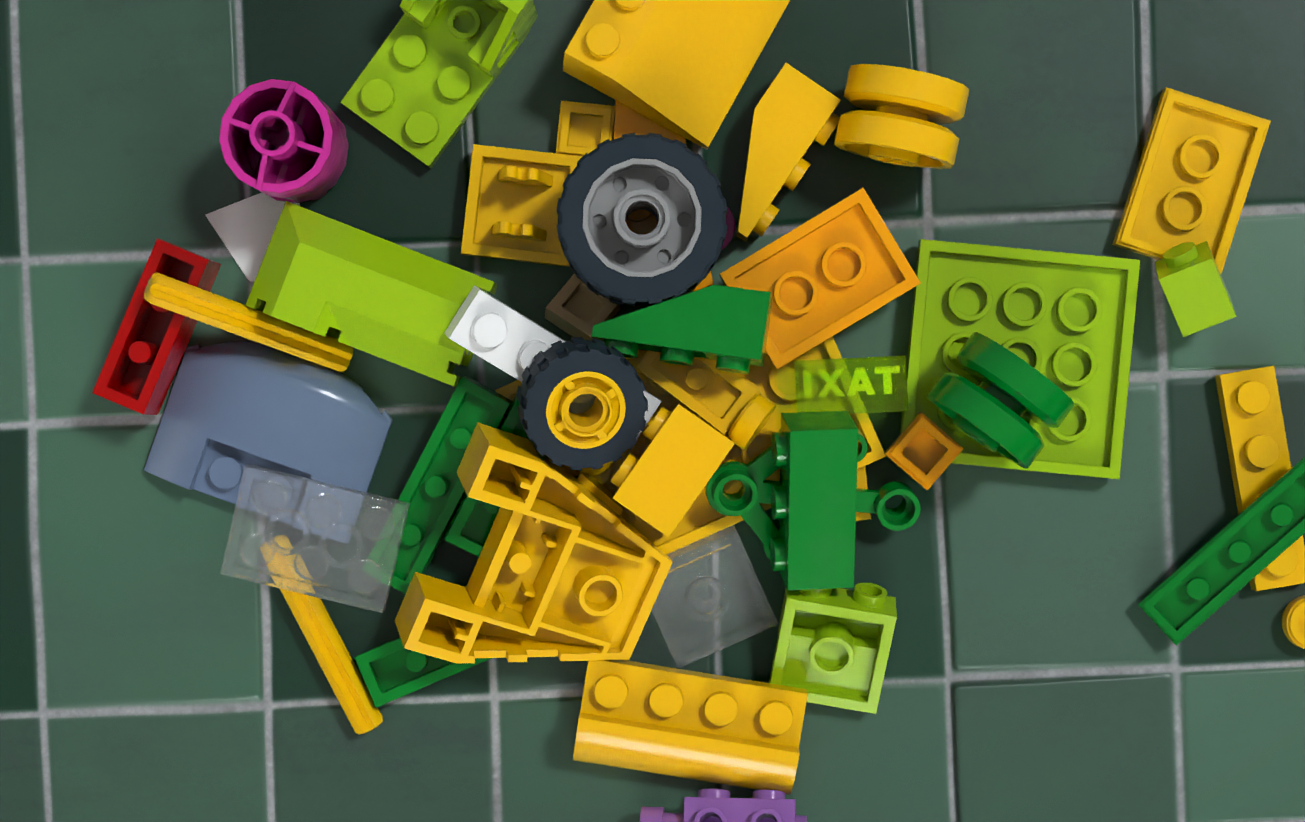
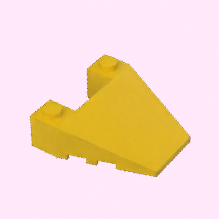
(552, 575)

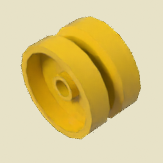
(901, 116)

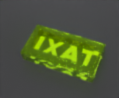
(851, 385)

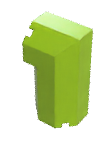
(364, 292)

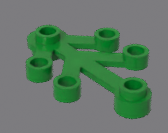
(758, 490)

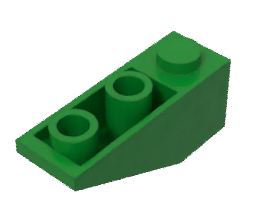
(705, 324)

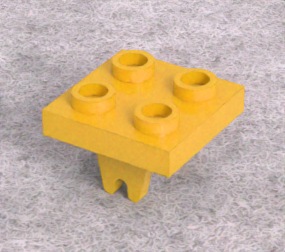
(515, 204)

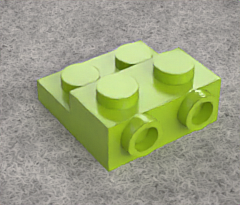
(835, 644)

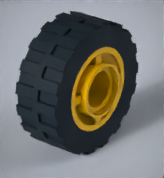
(603, 429)

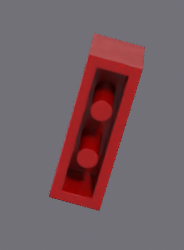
(151, 337)

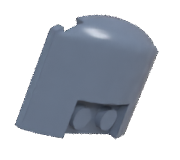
(264, 410)

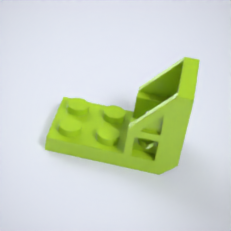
(437, 69)

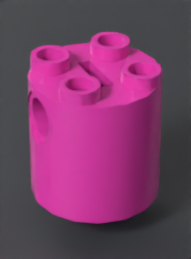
(283, 141)

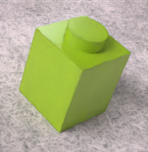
(1194, 287)

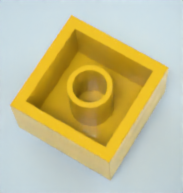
(671, 469)

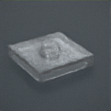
(710, 598)

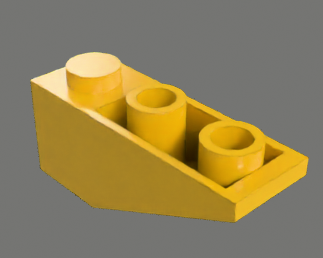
(781, 132)

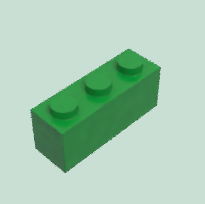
(815, 500)

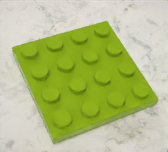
(1055, 312)

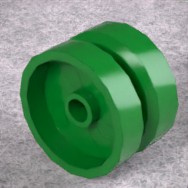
(1004, 394)

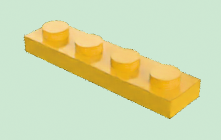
(1258, 456)

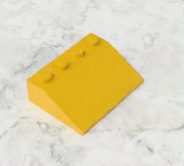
(673, 56)

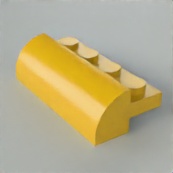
(690, 725)

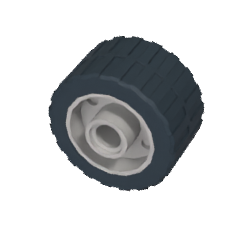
(635, 176)

